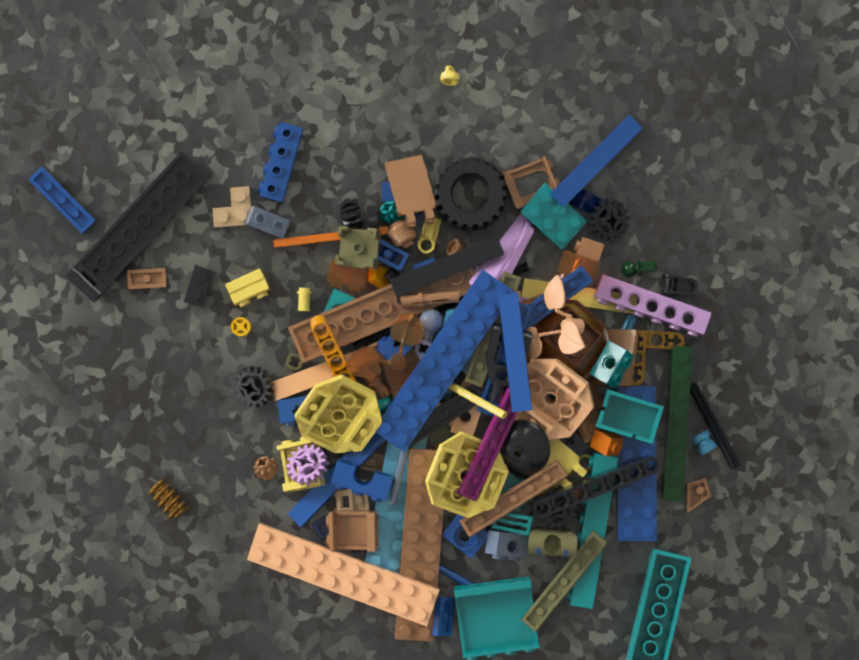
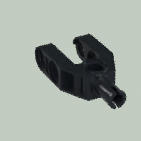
(492, 368)

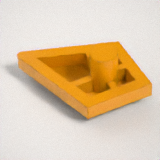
(377, 278)

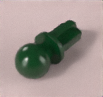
(629, 268)

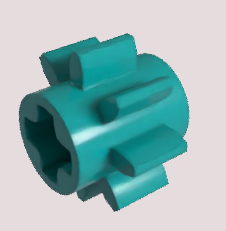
(389, 212)

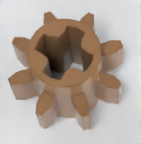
(265, 468)

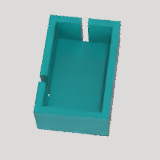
(629, 416)

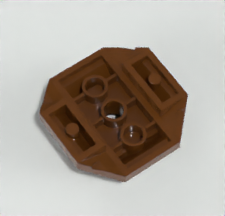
(594, 337)

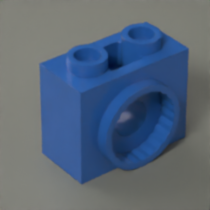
(469, 546)

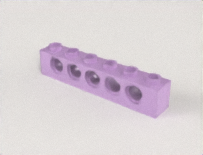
(699, 317)

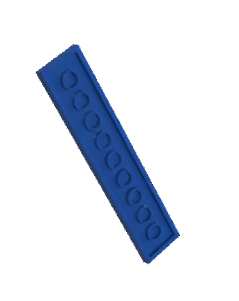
(443, 361)

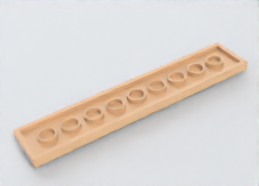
(343, 574)

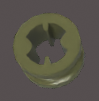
(288, 360)

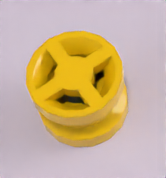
(238, 324)

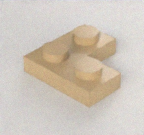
(237, 213)

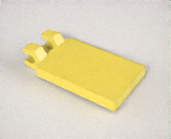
(566, 457)

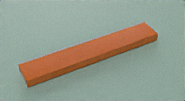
(314, 239)

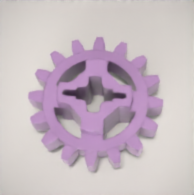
(307, 464)

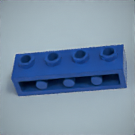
(281, 162)

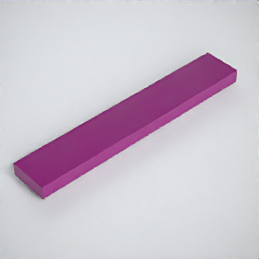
(488, 450)

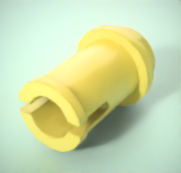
(304, 299)

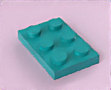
(552, 219)

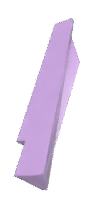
(513, 245)

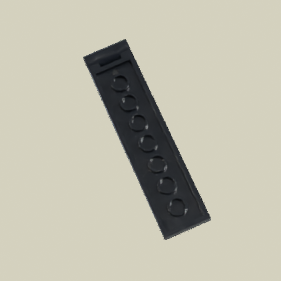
(137, 227)

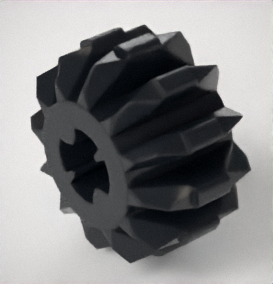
(350, 213)

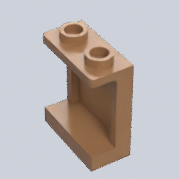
(353, 530)

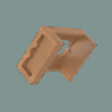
(539, 165)

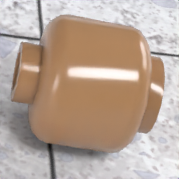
(401, 234)

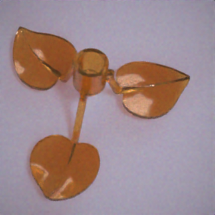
(365, 360)

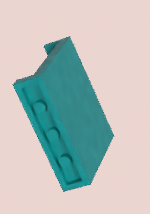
(492, 617)

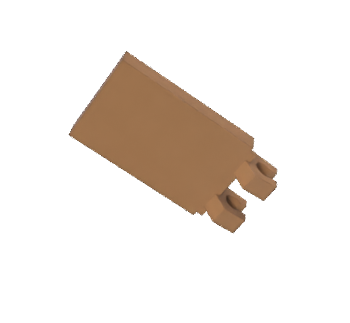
(411, 189)

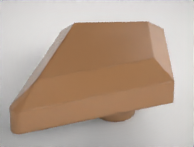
(697, 493)

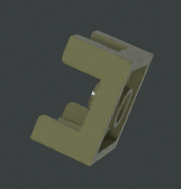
(358, 248)

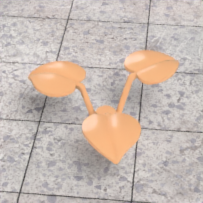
(571, 328)

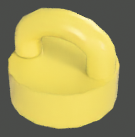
(449, 76)

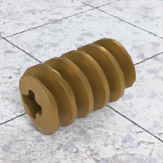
(167, 499)

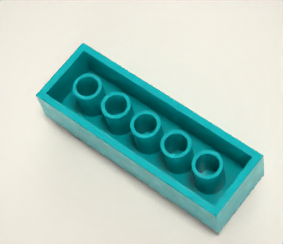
(658, 606)

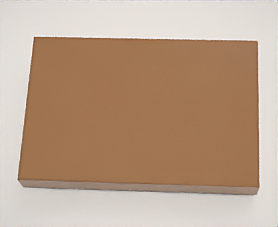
(628, 340)

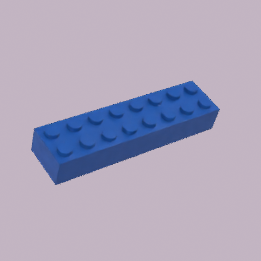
(638, 500)

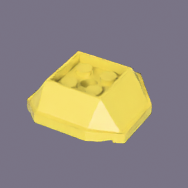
(343, 430)
(444, 477)

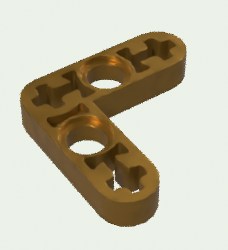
(646, 343)

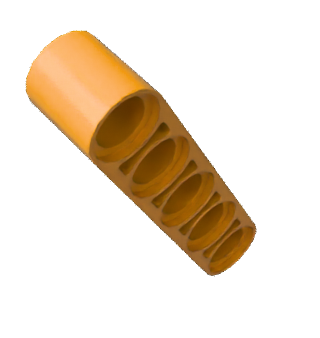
(332, 350)

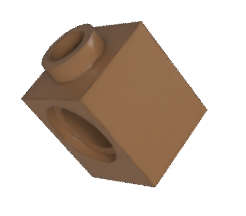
(589, 248)

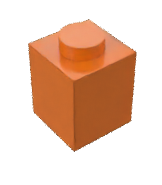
(607, 442)

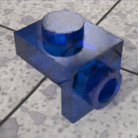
(585, 200)

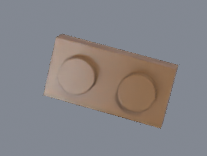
(147, 278)

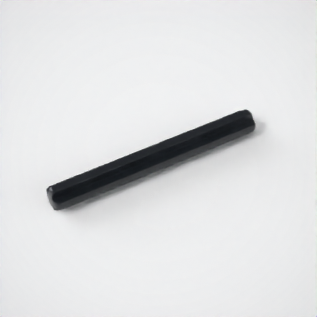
(714, 426)

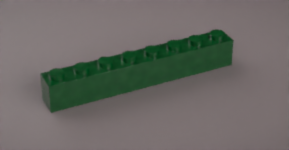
(677, 423)

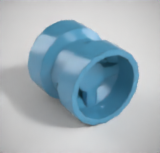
(703, 442)

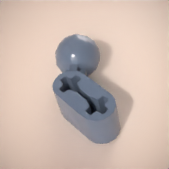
(432, 323)

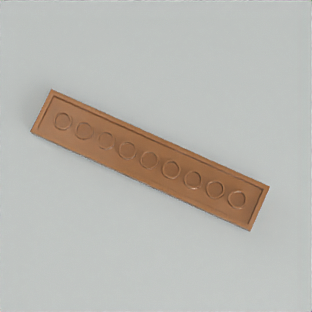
(370, 314)
(419, 539)

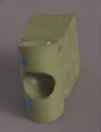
(552, 542)

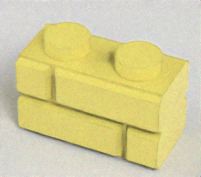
(248, 287)

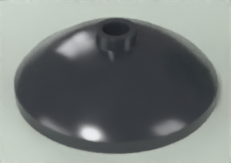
(532, 443)

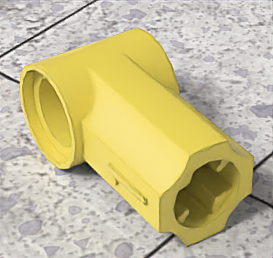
(429, 234)

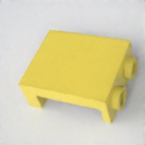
(285, 450)

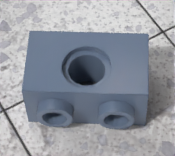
(267, 222)
(506, 544)

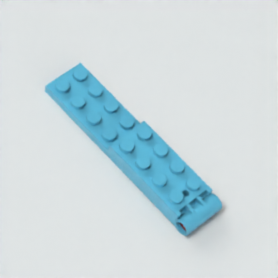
(391, 516)

